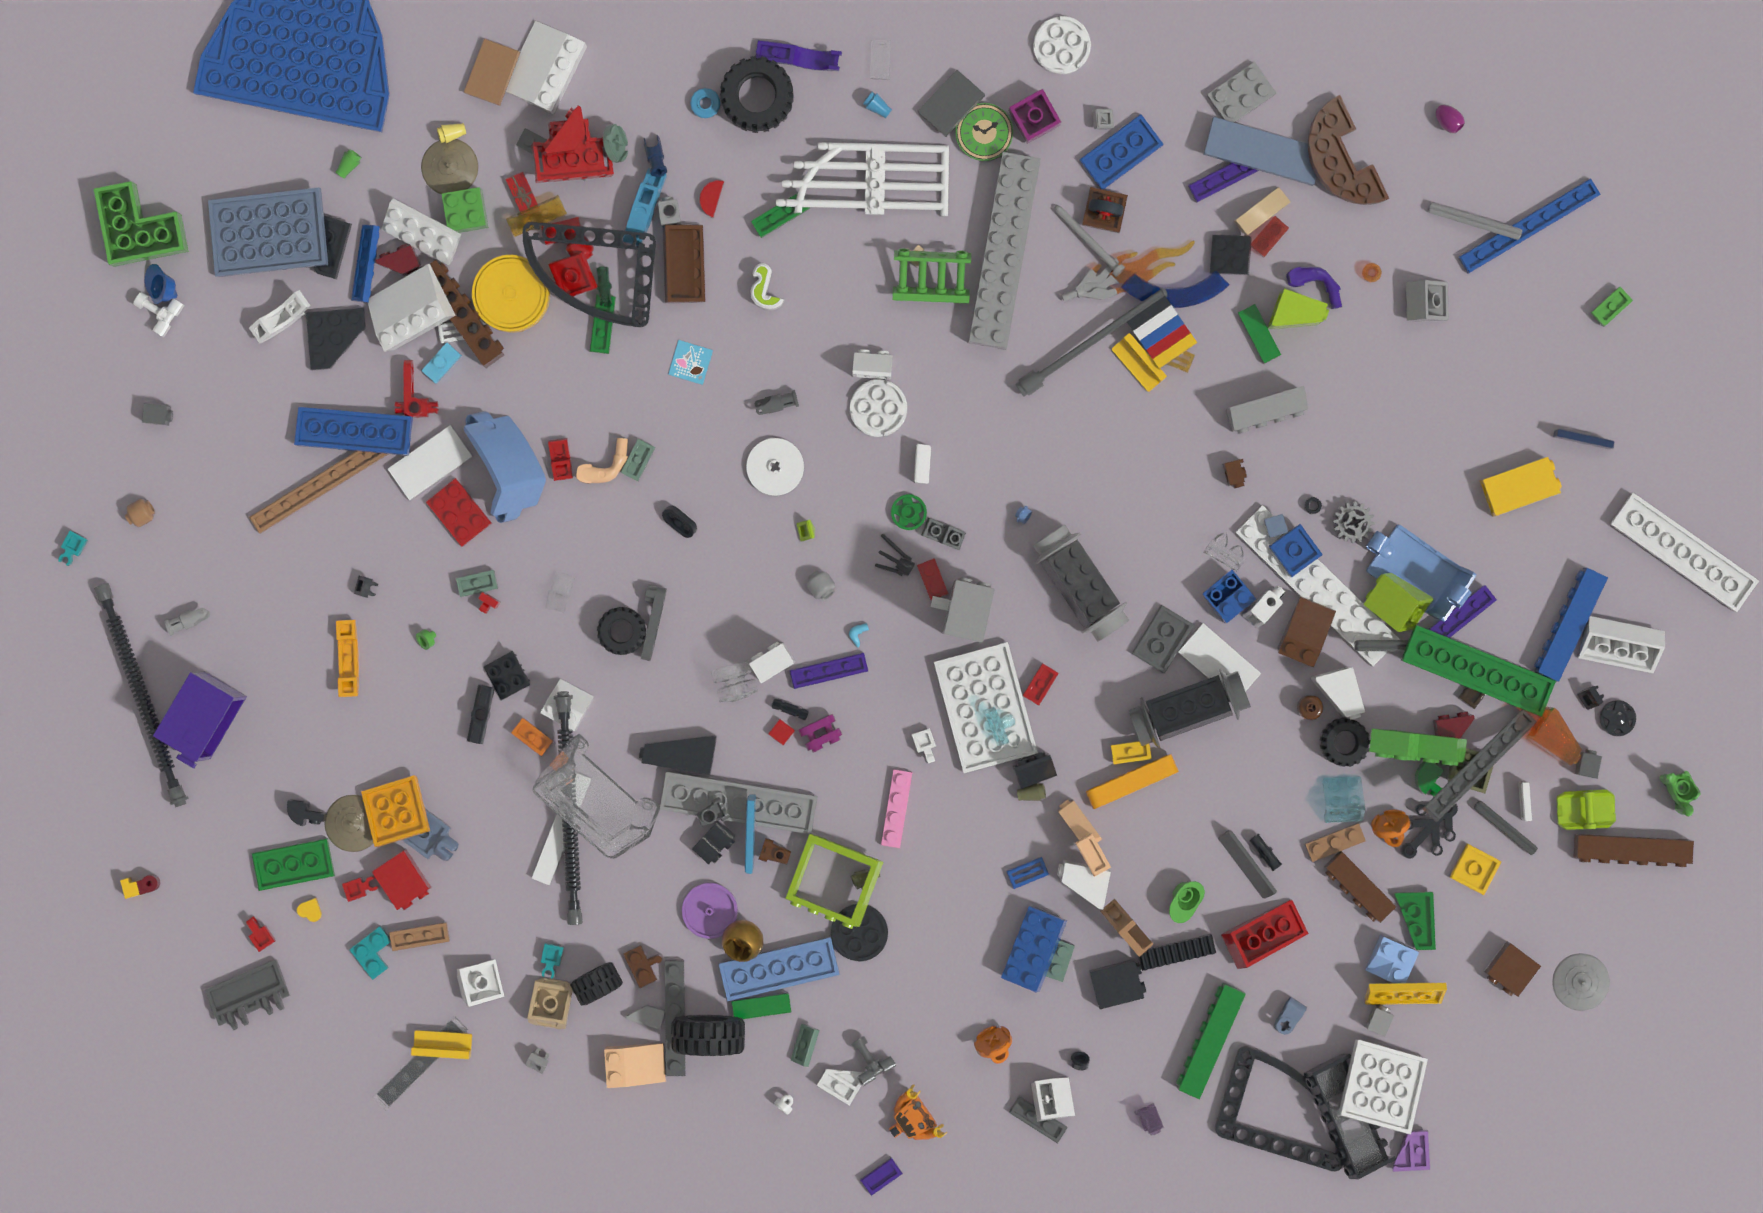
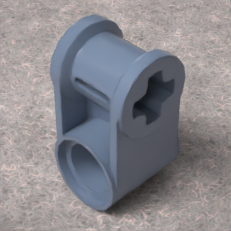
(1292, 1012)

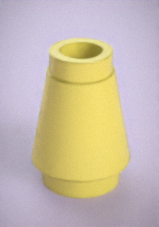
(450, 132)

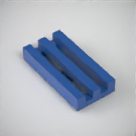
(1018, 868)

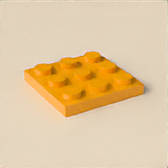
(395, 811)

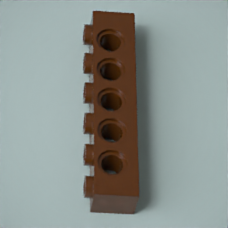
(494, 350)

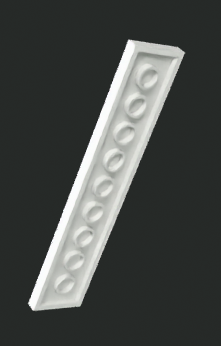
(1319, 584)

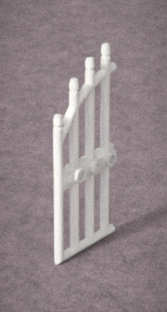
(874, 178)

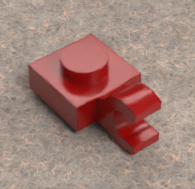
(261, 936)

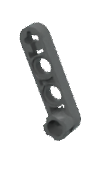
(656, 596)

